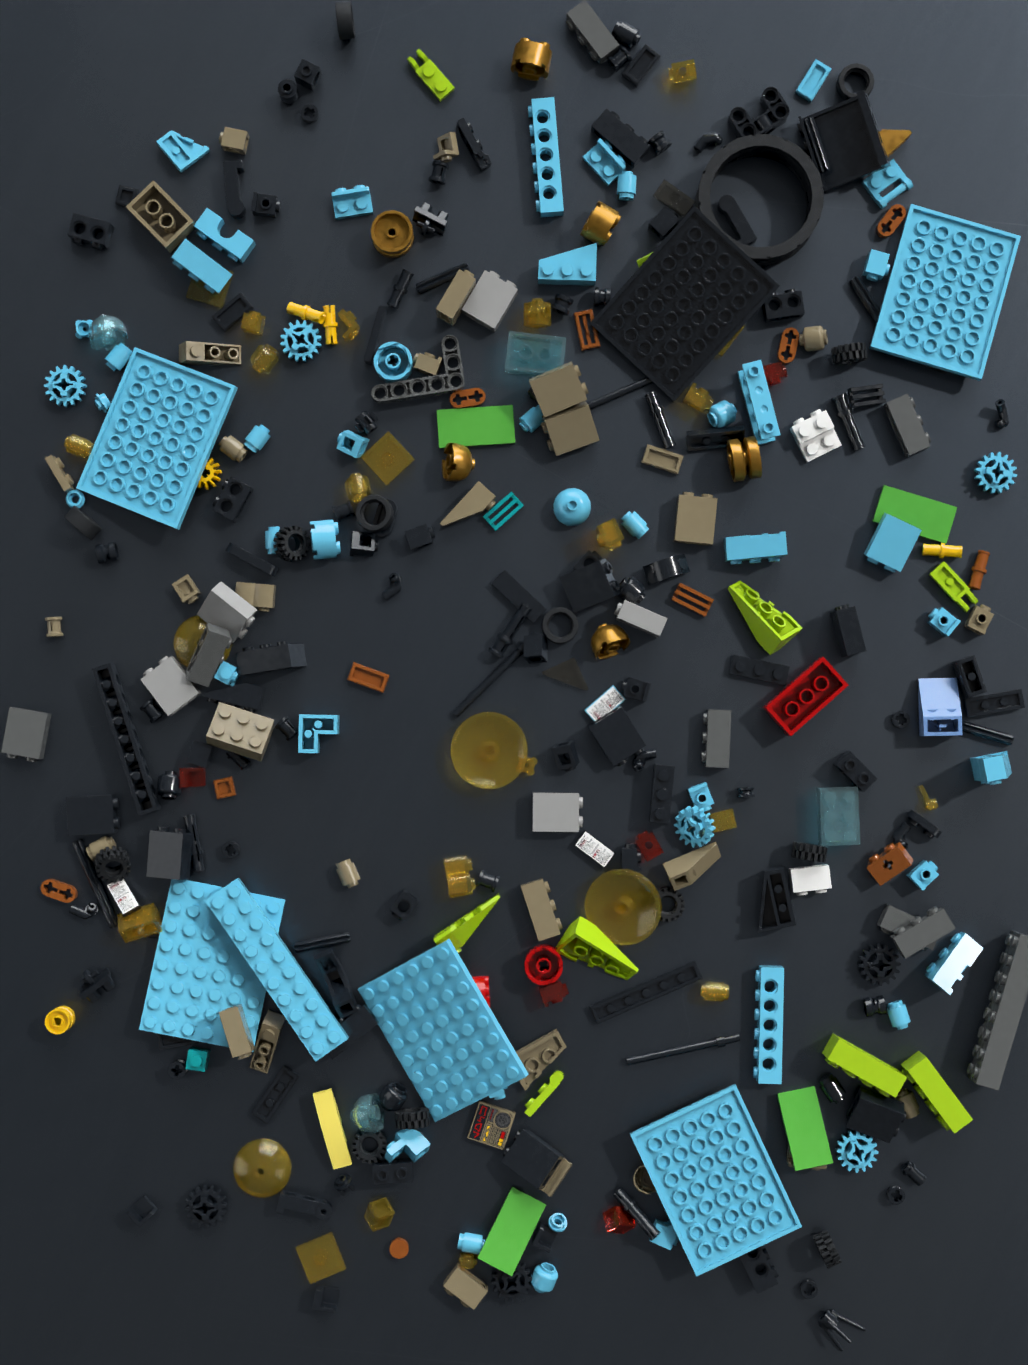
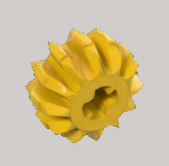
(212, 476)

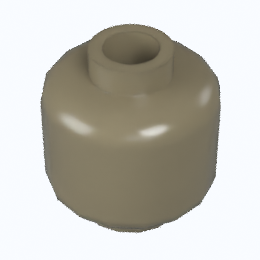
(813, 338)

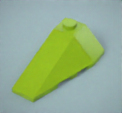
(767, 624)
(464, 927)
(591, 945)

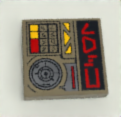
(491, 1125)

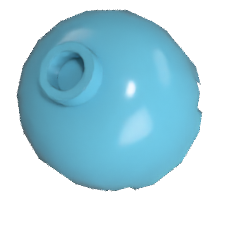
(572, 507)

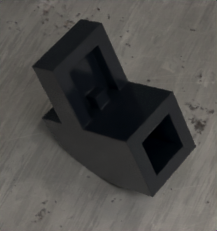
(666, 568)

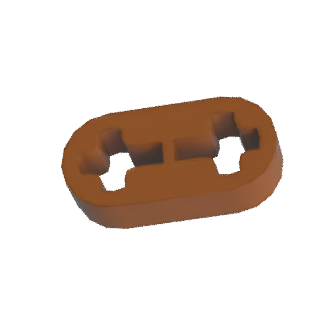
(894, 223)
(792, 346)
(466, 394)
(57, 894)

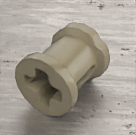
(54, 626)

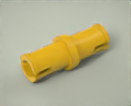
(306, 312)
(330, 325)
(941, 550)

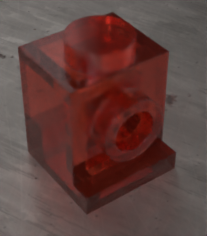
(775, 373)
(652, 852)
(553, 992)

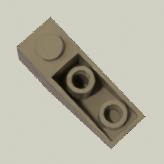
(209, 353)
(689, 867)
(267, 1041)

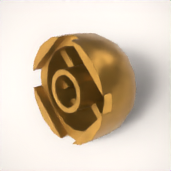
(457, 463)
(608, 640)

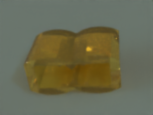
(458, 876)

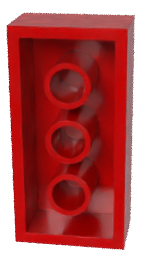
(805, 696)

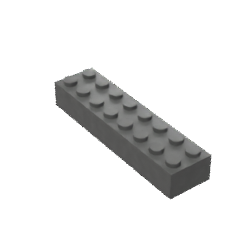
(1002, 1014)

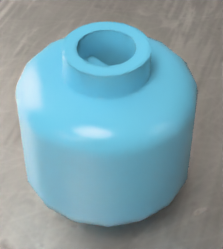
(722, 414)
(544, 1277)

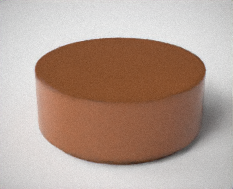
(399, 1248)

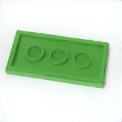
(476, 426)
(924, 513)
(804, 1128)
(511, 1231)

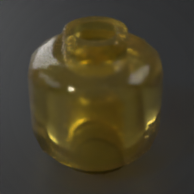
(264, 358)
(357, 487)

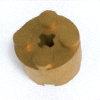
(531, 59)
(599, 224)

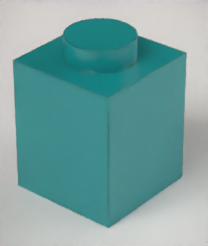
(198, 1059)

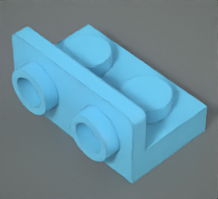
(605, 162)
(352, 202)

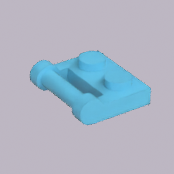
(883, 179)

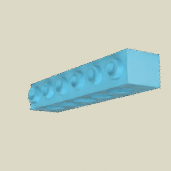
(546, 108)
(773, 1073)

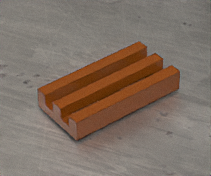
(580, 336)
(707, 606)

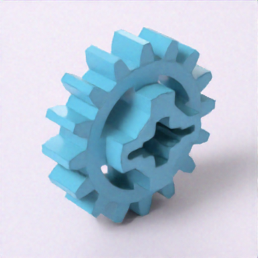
(297, 347)
(66, 393)
(1003, 473)
(693, 826)
(864, 1148)

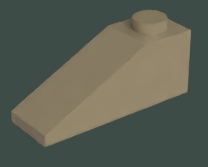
(472, 504)

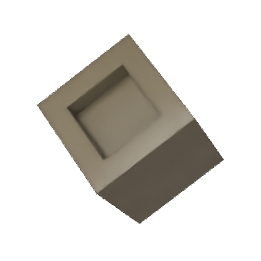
(234, 140)

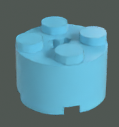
(383, 358)
(324, 539)

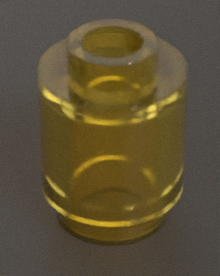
(78, 445)
(715, 991)

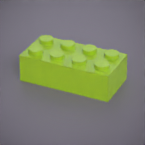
(864, 1065)
(936, 1092)

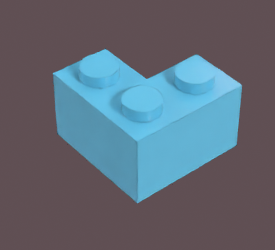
(310, 729)

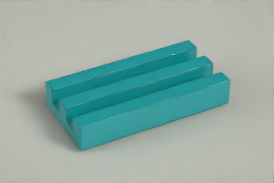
(498, 505)

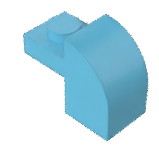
(407, 1141)

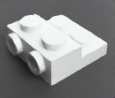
(815, 435)

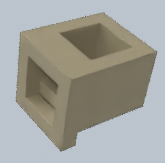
(427, 363)
(973, 623)

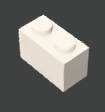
(809, 879)

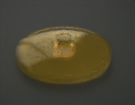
(489, 750)
(623, 906)

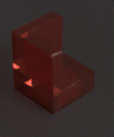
(192, 777)
(618, 1221)

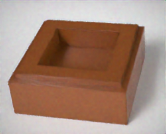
(224, 787)

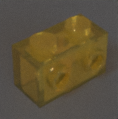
(609, 535)
(140, 923)

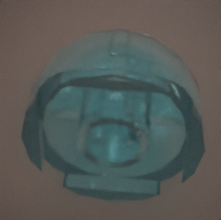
(106, 332)
(367, 1114)

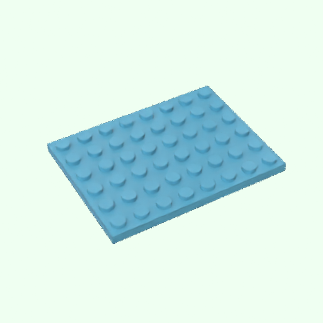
(945, 292)
(157, 438)
(201, 969)
(442, 1031)
(715, 1180)

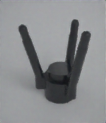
(828, 1321)

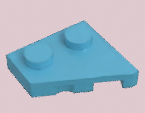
(181, 150)

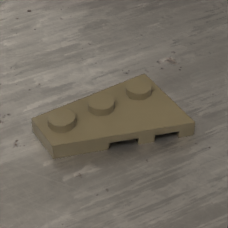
(539, 1055)

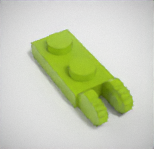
(432, 76)
(952, 585)
(545, 1090)

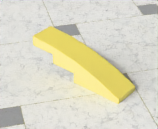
(332, 1128)

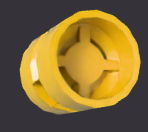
(60, 1019)

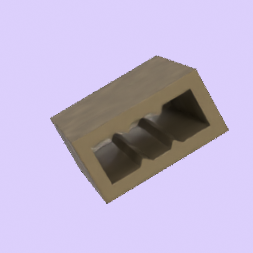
(456, 296)
(559, 389)
(570, 428)
(695, 519)
(237, 1031)

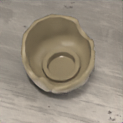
(643, 1181)

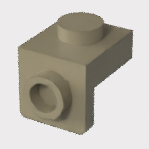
(447, 147)
(186, 589)

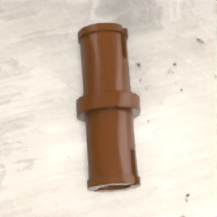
(979, 570)

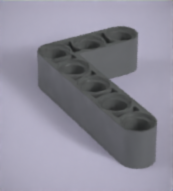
(426, 382)

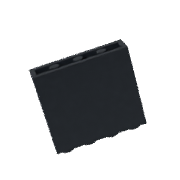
(849, 141)

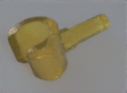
(930, 804)

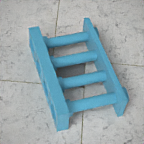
(758, 402)

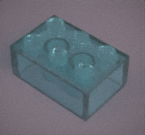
(533, 353)
(838, 815)

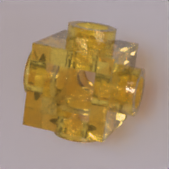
(537, 313)

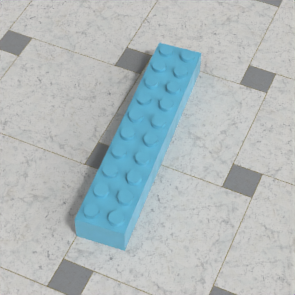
(277, 969)

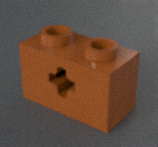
(884, 872)

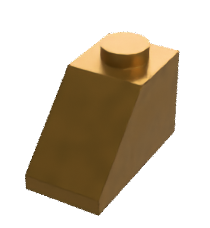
(894, 139)

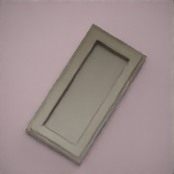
(662, 459)

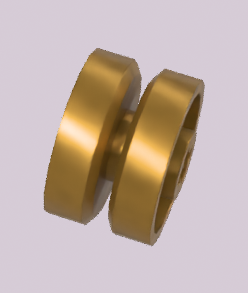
(394, 223)
(744, 458)

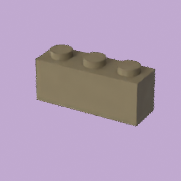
(541, 909)

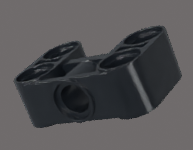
(764, 123)

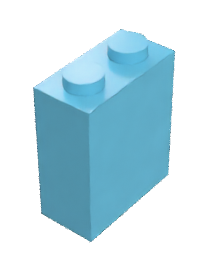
(892, 543)

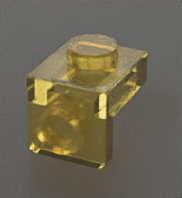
(349, 319)

